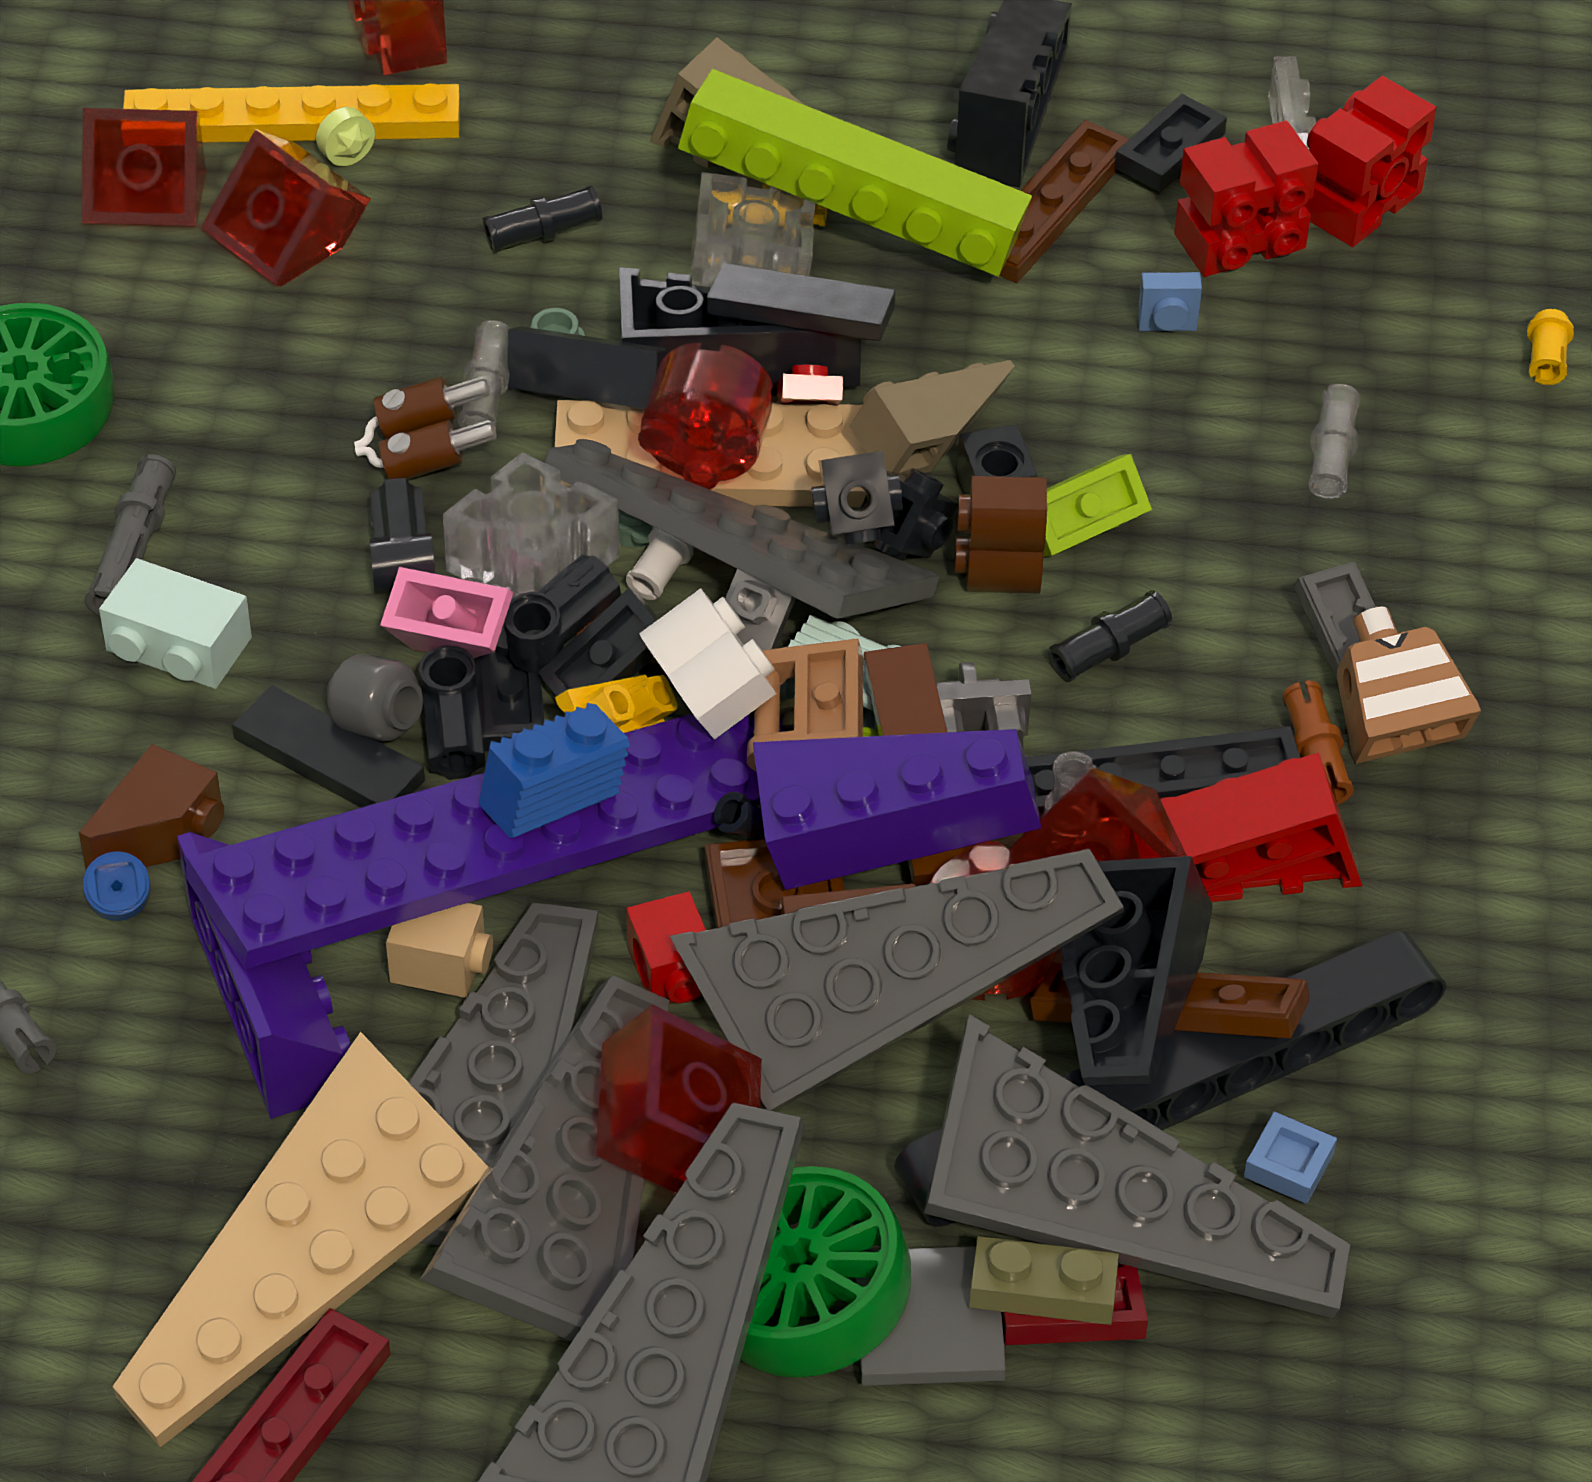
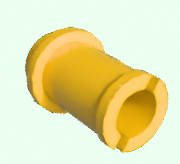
(1549, 336)

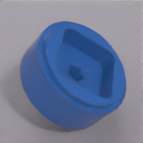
(117, 886)

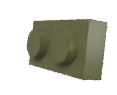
(1044, 1280)

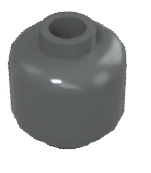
(374, 697)

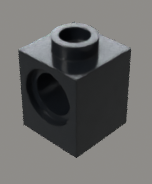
(993, 453)

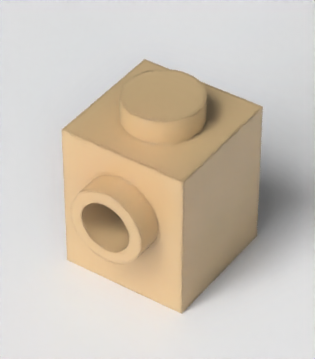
(440, 950)

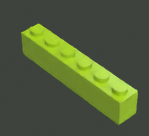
(854, 172)

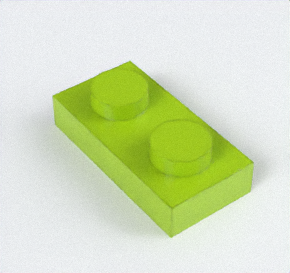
(1093, 503)

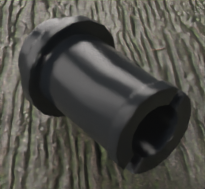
(740, 816)

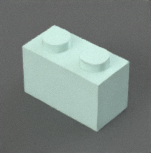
(175, 623)

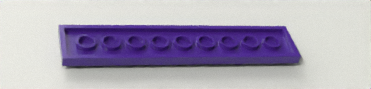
(445, 850)

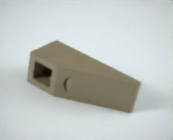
(923, 417)

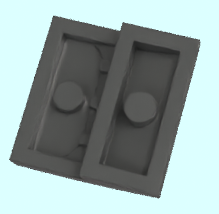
(938, 1332)

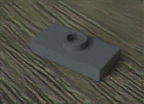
(1331, 604)

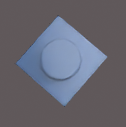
(1169, 301)
(1290, 1157)

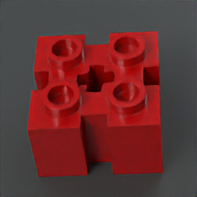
(1369, 159)
(1245, 198)

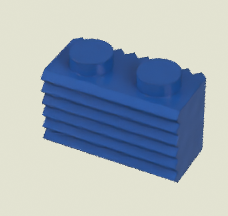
(553, 770)

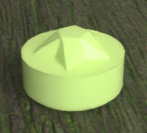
(345, 136)

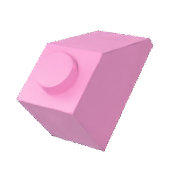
(445, 610)

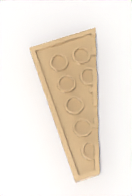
(329, 1213)

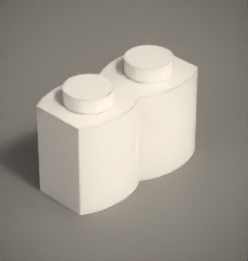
(709, 663)

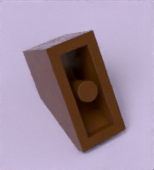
(154, 806)

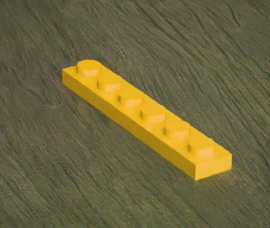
(297, 112)

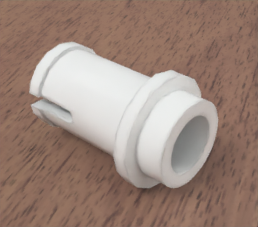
(658, 564)

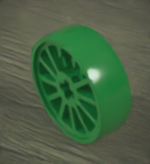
(51, 383)
(810, 1271)

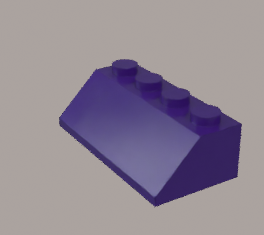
(272, 1007)

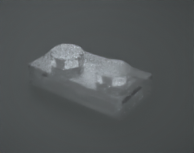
(1290, 96)

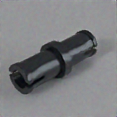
(542, 218)
(1110, 636)

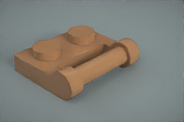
(825, 693)

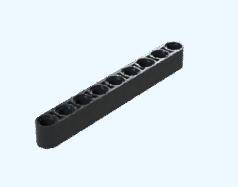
(1348, 1003)

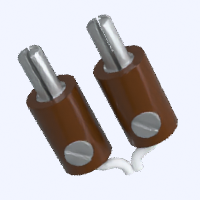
(420, 427)

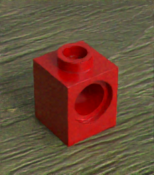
(653, 951)

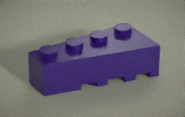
(888, 799)

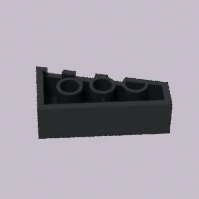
(1010, 88)
(677, 315)

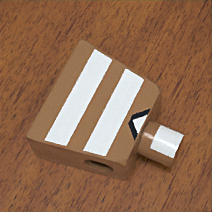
(1400, 690)

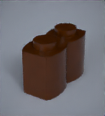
(1004, 534)

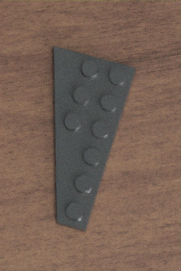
(749, 537)
(868, 970)
(510, 1031)
(1085, 1173)
(548, 1212)
(663, 1346)

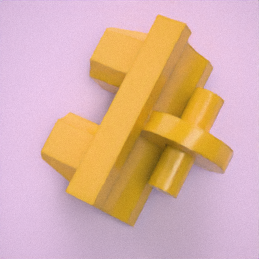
(626, 702)

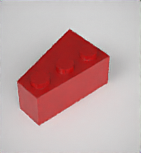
(1265, 830)

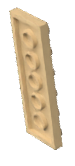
(787, 459)

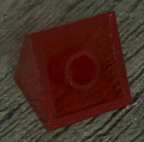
(142, 167)
(1109, 818)

